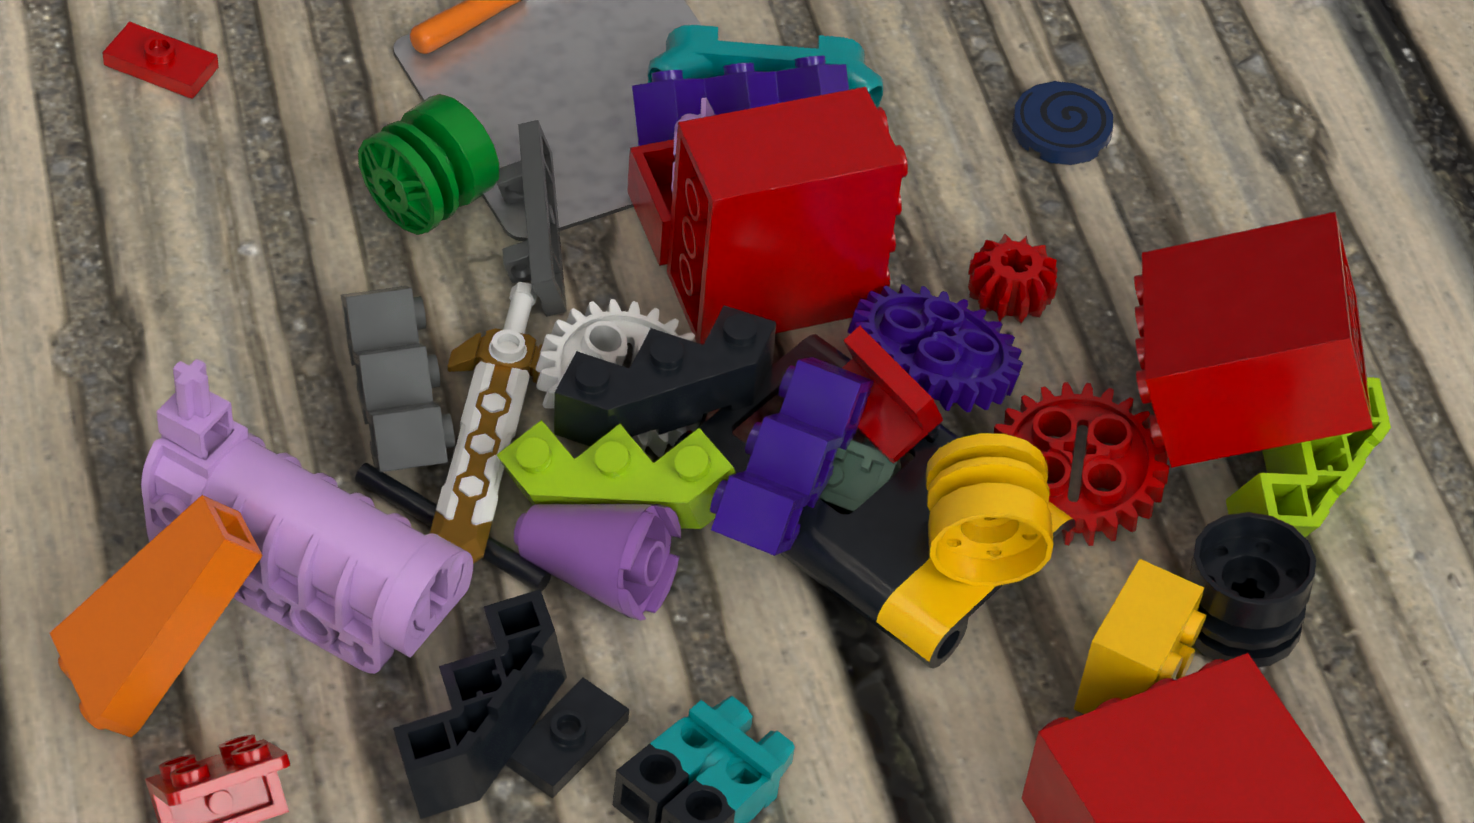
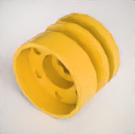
(988, 509)

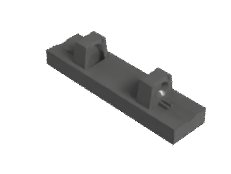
(534, 183)

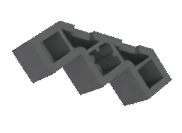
(396, 379)

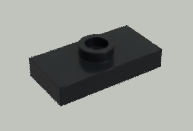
(568, 737)

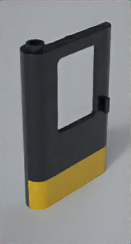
(881, 550)

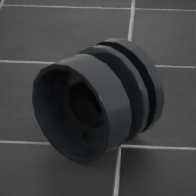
(1254, 586)

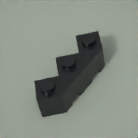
(667, 382)
(492, 704)

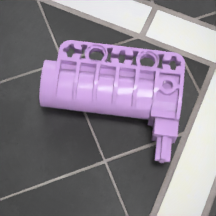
(329, 557)

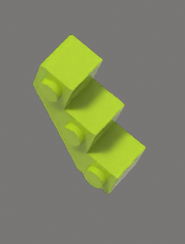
(618, 473)
(1312, 474)

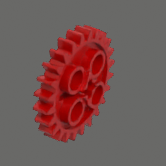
(1129, 469)

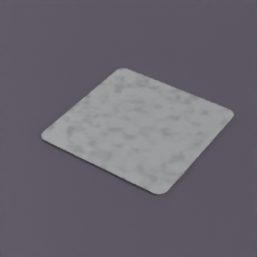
(571, 72)

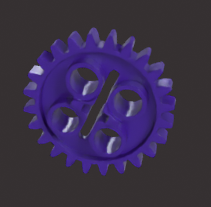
(942, 345)

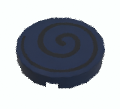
(1062, 122)

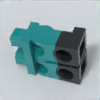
(704, 770)

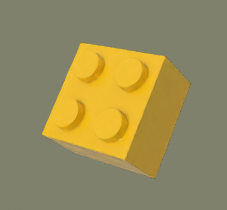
(1142, 637)

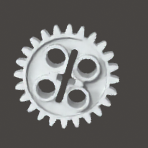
(606, 338)

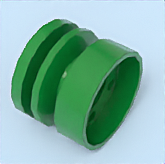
(428, 164)

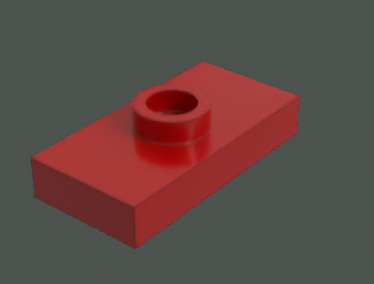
(160, 60)

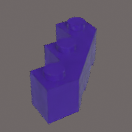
(670, 96)
(791, 456)

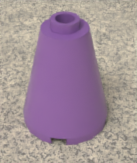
(605, 550)

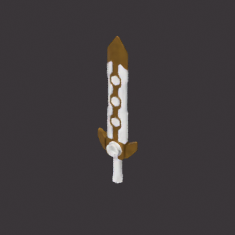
(488, 423)

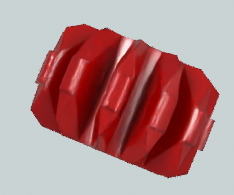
(1012, 278)

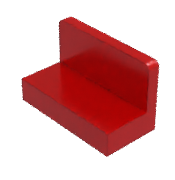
(897, 408)

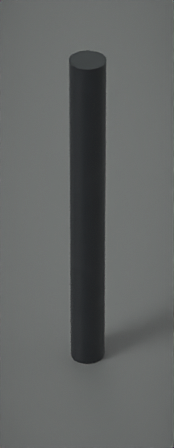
(425, 509)

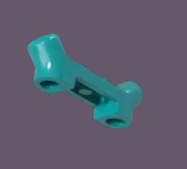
(701, 55)

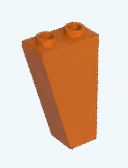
(153, 615)

